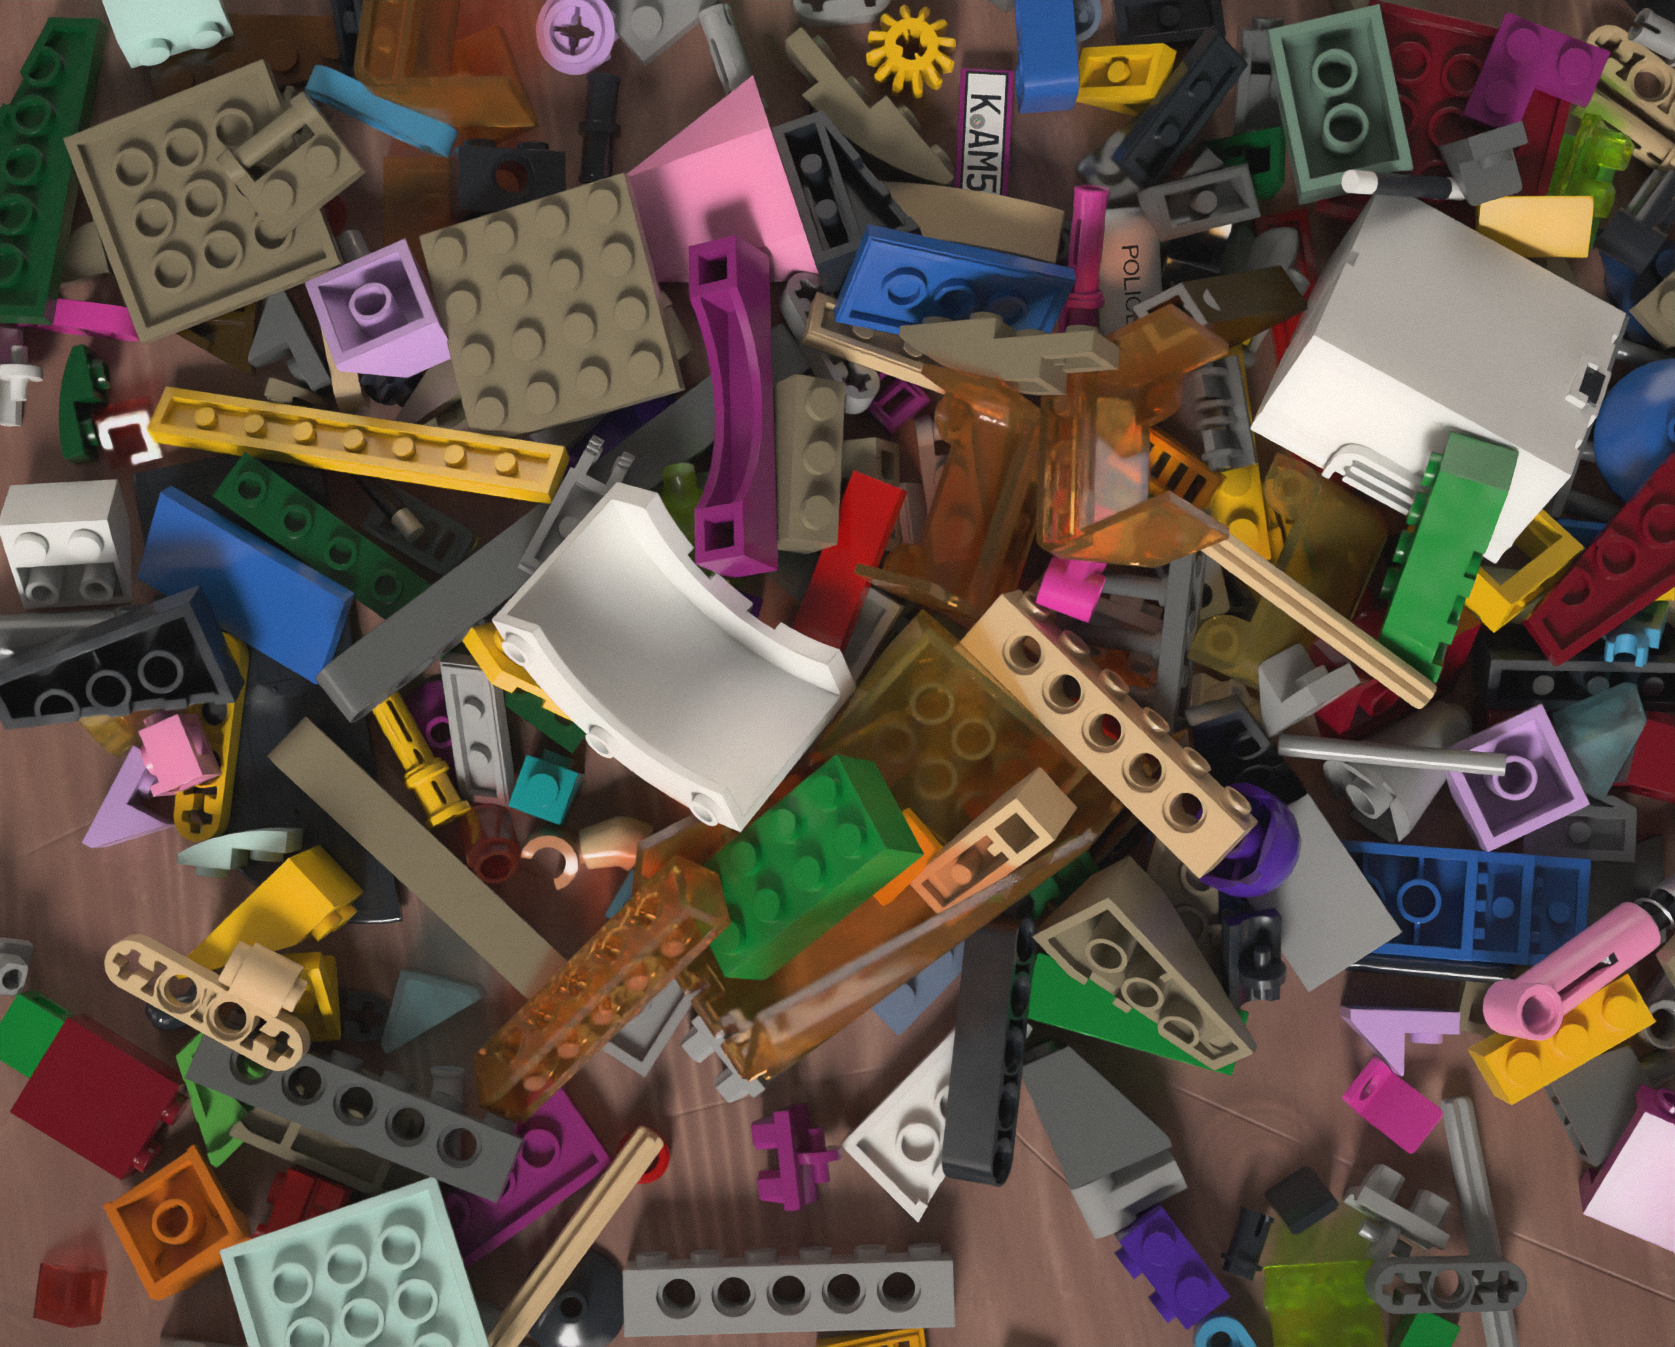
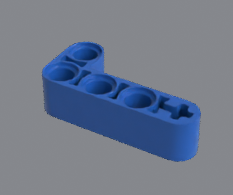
(1046, 56)

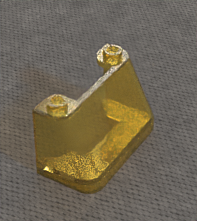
(1326, 552)

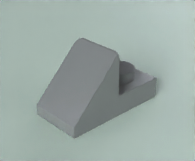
(1296, 689)

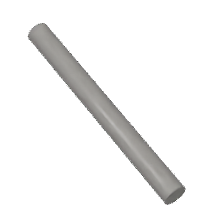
(1392, 754)

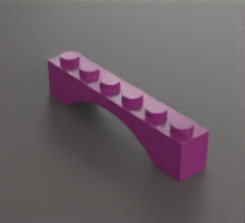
(739, 499)

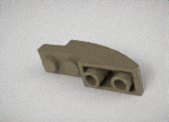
(881, 135)
(1023, 359)

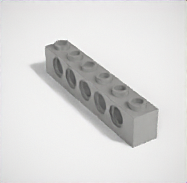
(652, 1313)

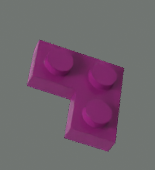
(1527, 59)

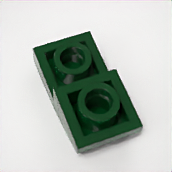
(82, 389)

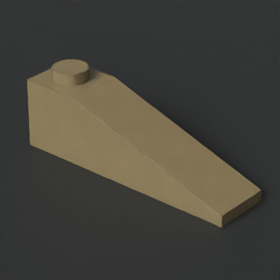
(1136, 947)

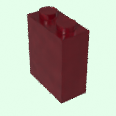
(102, 1097)

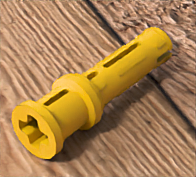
(424, 772)

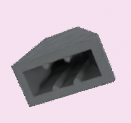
(1085, 1115)

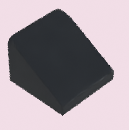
(1301, 1200)

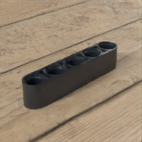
(989, 1051)

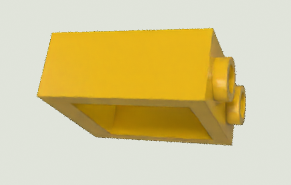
(1551, 554)

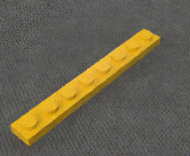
(360, 445)

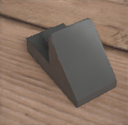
(1486, 163)
(284, 333)

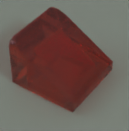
(124, 432)
(70, 1295)

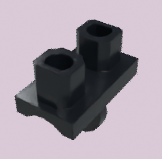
(1252, 954)

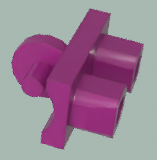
(800, 1154)

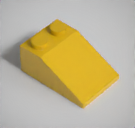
(298, 901)

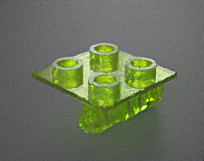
(1322, 1305)

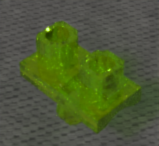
(1581, 161)

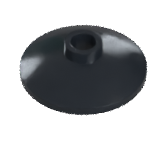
(600, 1291)

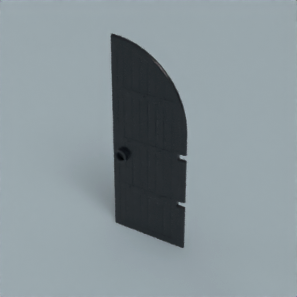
(274, 705)

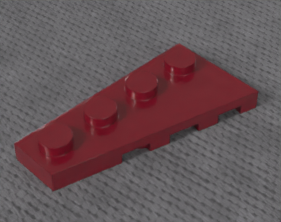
(1614, 575)

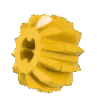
(896, 37)

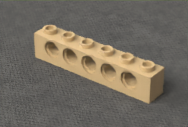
(999, 646)

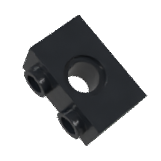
(474, 183)

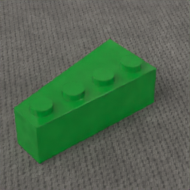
(1444, 549)

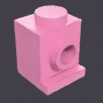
(176, 752)

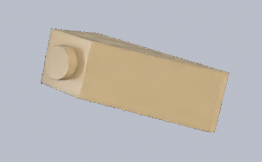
(996, 841)

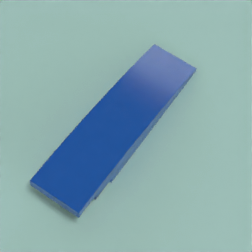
(1470, 901)

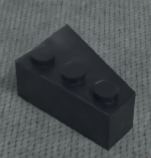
(834, 194)

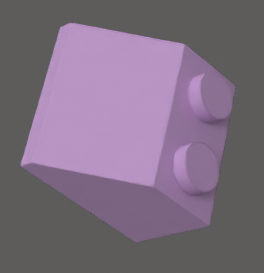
(380, 314)
(1536, 783)

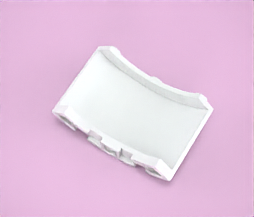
(670, 661)

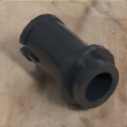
(1247, 1244)

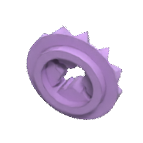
(561, 49)

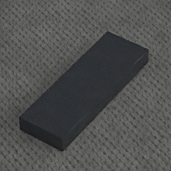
(1179, 110)

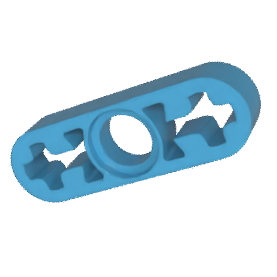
(399, 122)

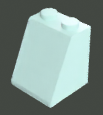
(161, 28)

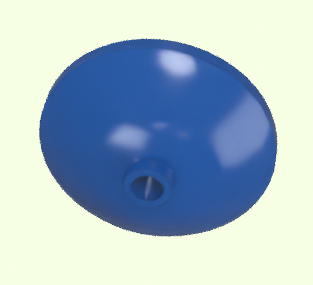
(1636, 427)

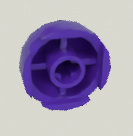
(1265, 854)

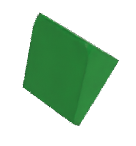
(1424, 1331)

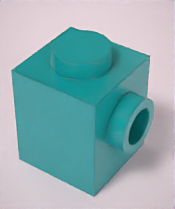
(547, 787)

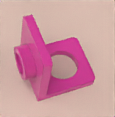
(1392, 1105)

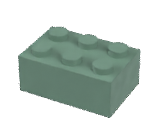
(1337, 100)

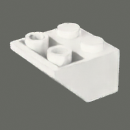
(68, 543)

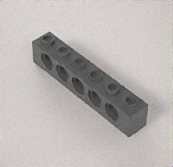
(378, 1133)

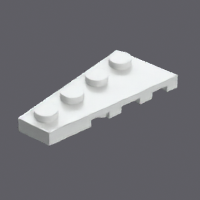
(905, 1132)

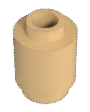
(263, 978)

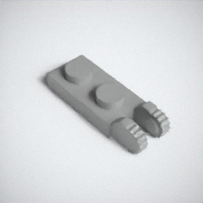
(572, 503)

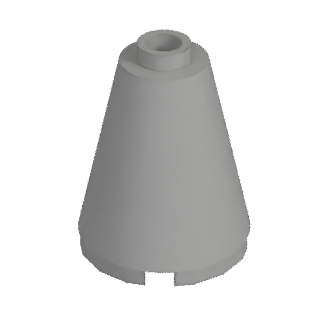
(1395, 797)

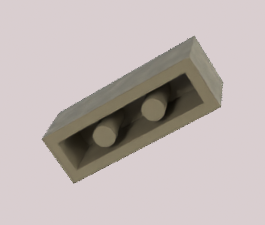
(808, 461)

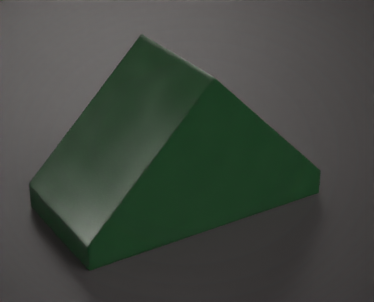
(1262, 151)

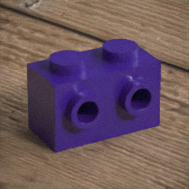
(1172, 1266)

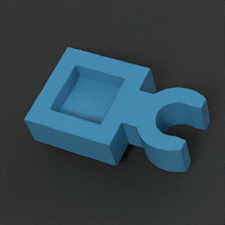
(1638, 633)

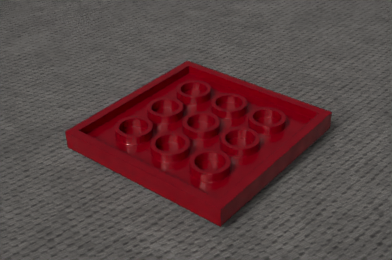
(1434, 73)

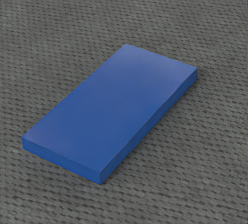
(911, 277)
(247, 582)

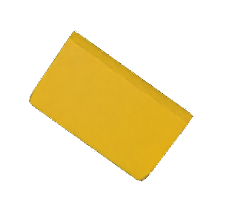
(1538, 225)

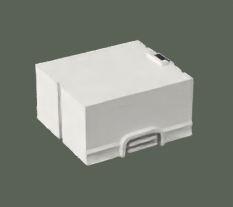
(1432, 336)

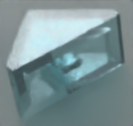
(1601, 734)
(424, 1001)

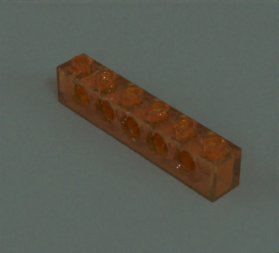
(600, 989)

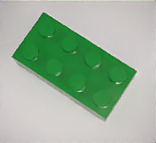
(808, 865)

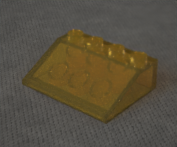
(944, 731)

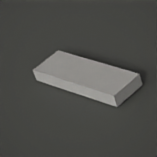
(477, 731)

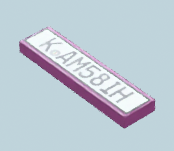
(984, 130)

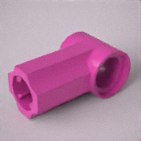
(1072, 587)

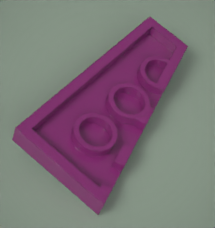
(554, 1162)

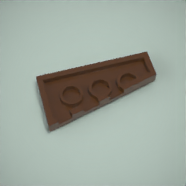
(285, 41)

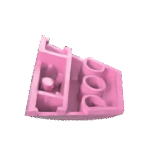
(717, 183)

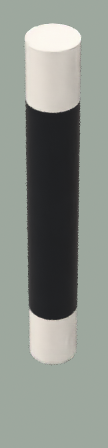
(1401, 185)
(391, 506)

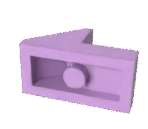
(122, 812)
(1385, 1028)

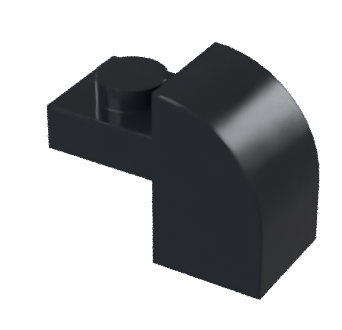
(1194, 256)

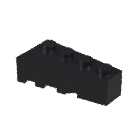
(132, 662)

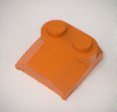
(177, 1225)

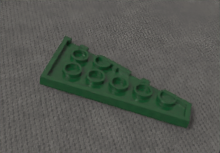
(36, 168)

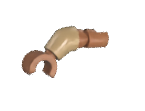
(599, 845)

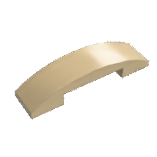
(982, 219)

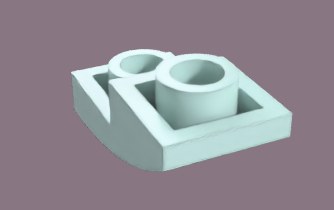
(231, 851)

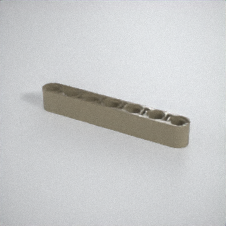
(417, 858)

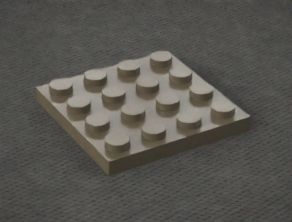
(174, 219)
(552, 310)

